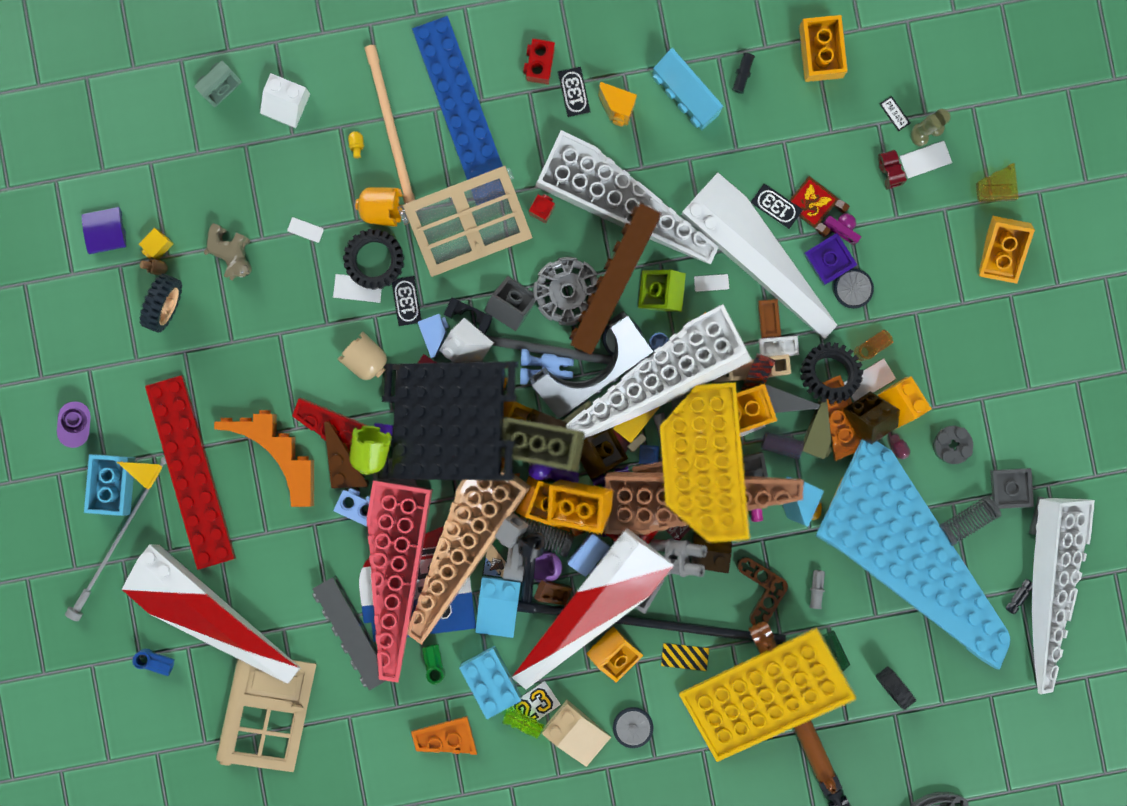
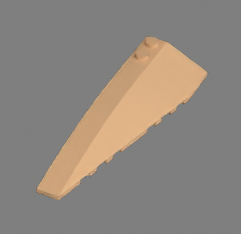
(466, 537)

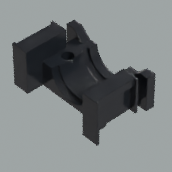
(456, 307)

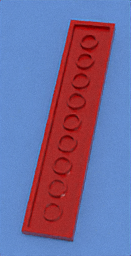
(190, 472)

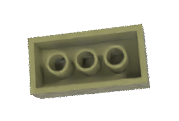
(544, 443)

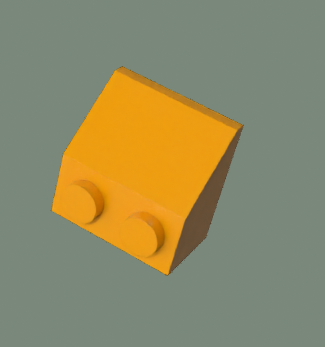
(617, 103)
(908, 398)
(614, 654)

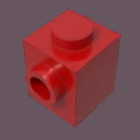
(542, 208)

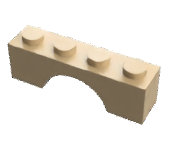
(780, 368)

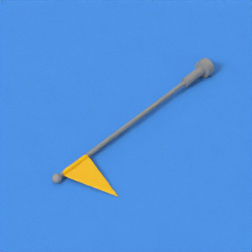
(146, 476)

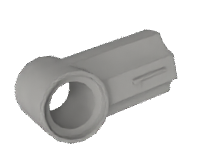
(514, 566)

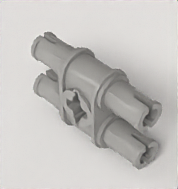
(683, 550)

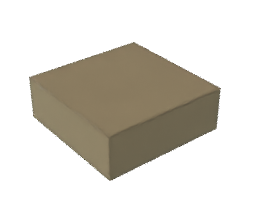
(636, 442)

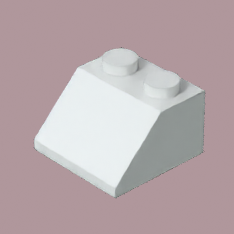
(283, 100)
(465, 343)

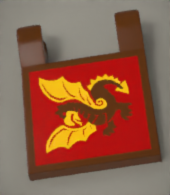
(816, 204)

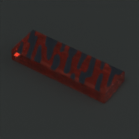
(758, 372)

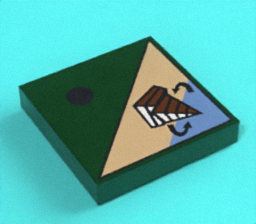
(495, 560)

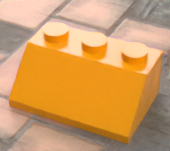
(579, 505)

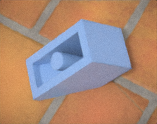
(434, 333)

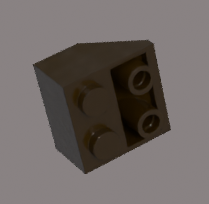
(872, 417)

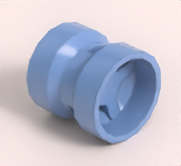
(657, 339)

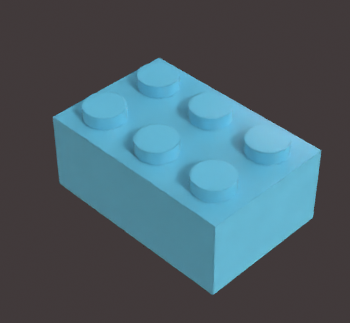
(108, 486)
(490, 682)

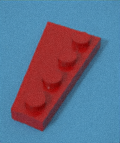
(314, 416)

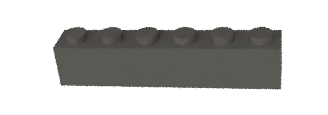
(350, 629)

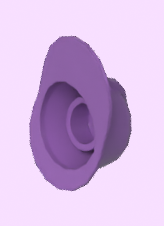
(73, 424)

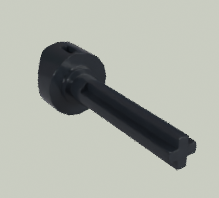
(531, 548)

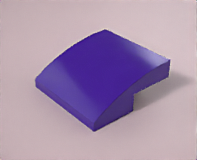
(103, 230)

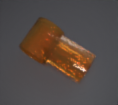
(874, 345)

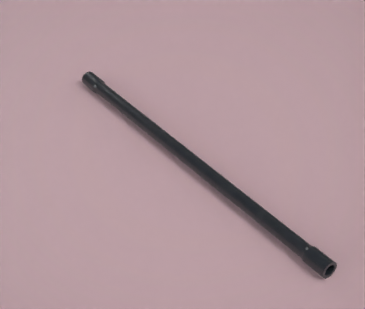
(534, 607)

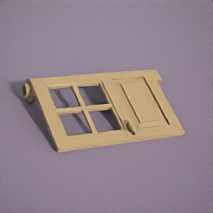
(260, 690)

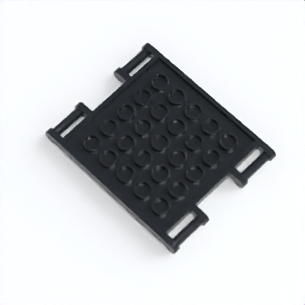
(449, 421)

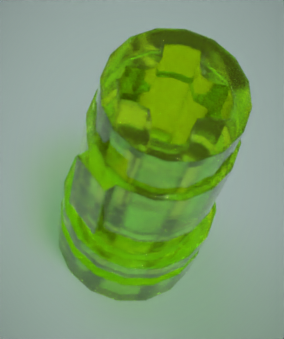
(522, 722)

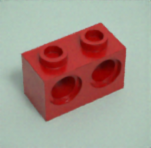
(544, 61)

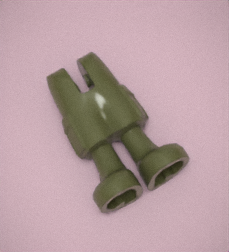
(932, 125)

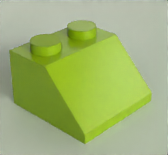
(662, 290)

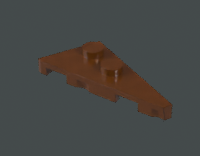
(341, 471)

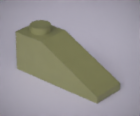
(818, 435)

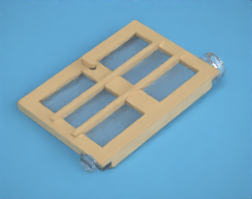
(467, 221)

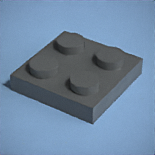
(1012, 488)

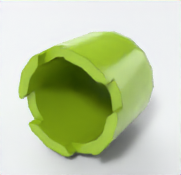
(369, 449)

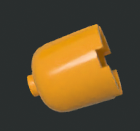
(379, 205)

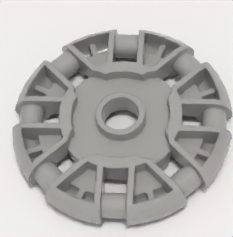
(558, 282)

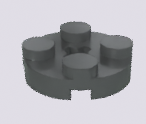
(943, 439)

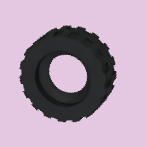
(895, 688)

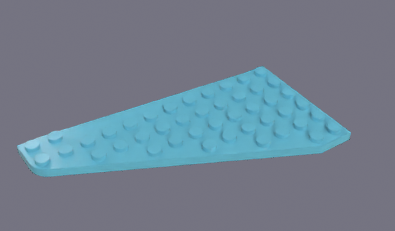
(895, 538)

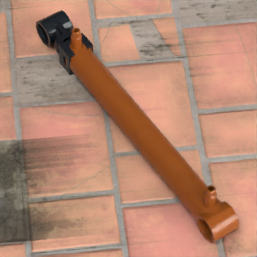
(806, 733)

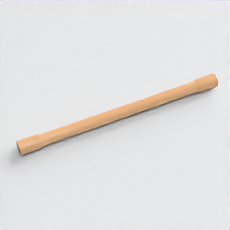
(373, 61)

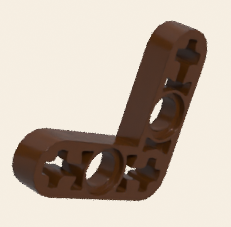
(768, 584)

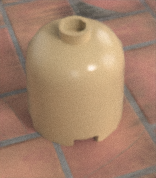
(364, 358)

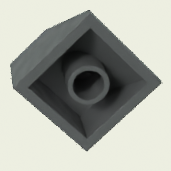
(510, 303)

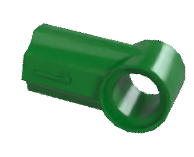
(433, 662)

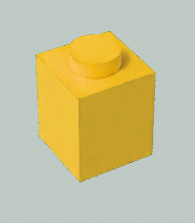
(155, 244)

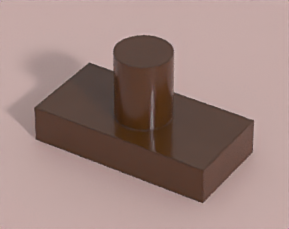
(553, 592)

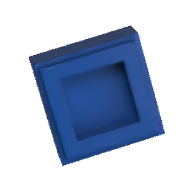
(648, 454)

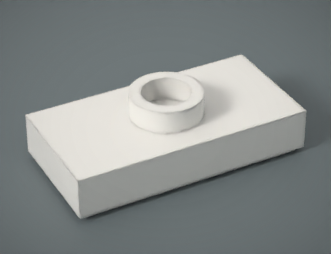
(779, 346)

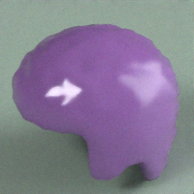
(547, 567)

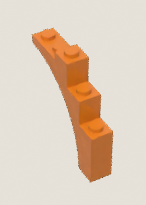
(297, 472)

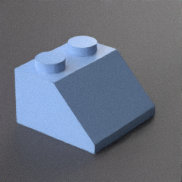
(588, 554)

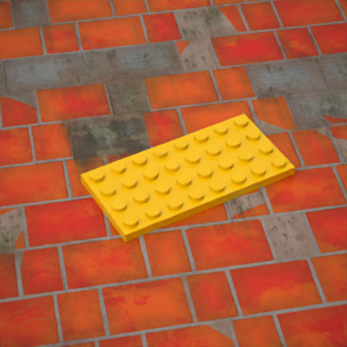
(767, 695)

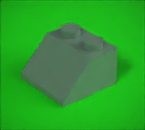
(217, 83)

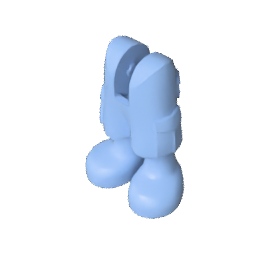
(548, 361)

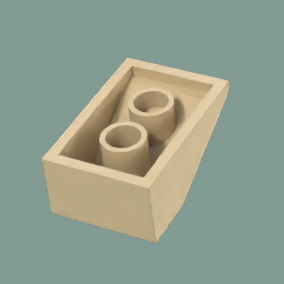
(575, 733)

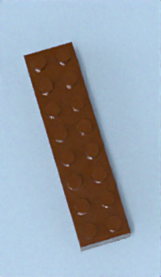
(615, 279)

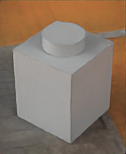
(511, 530)

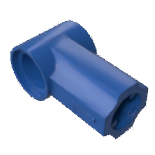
(155, 663)

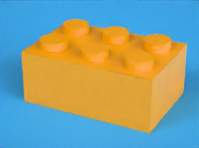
(823, 48)

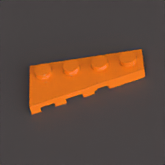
(843, 436)

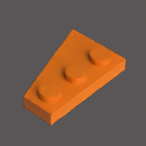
(447, 736)

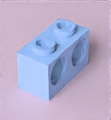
(355, 512)

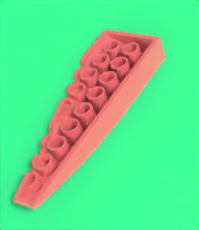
(396, 541)

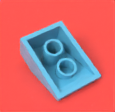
(497, 606)

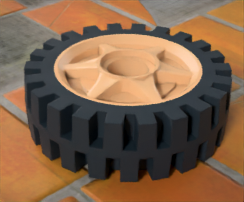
(160, 303)

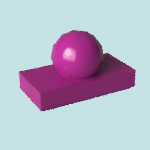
(843, 227)

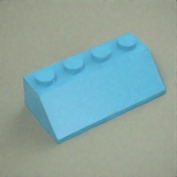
(686, 89)

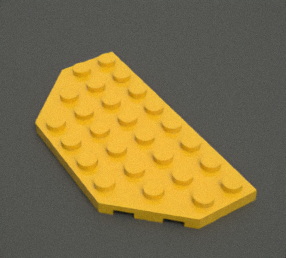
(706, 463)

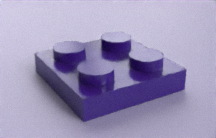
(830, 259)

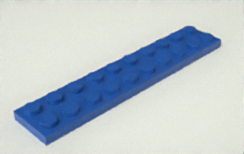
(457, 97)

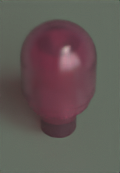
(900, 447)

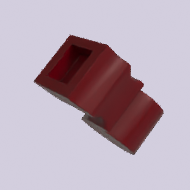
(890, 165)

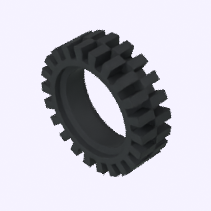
(361, 240)
(845, 358)

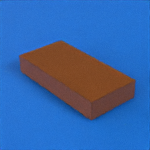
(769, 318)

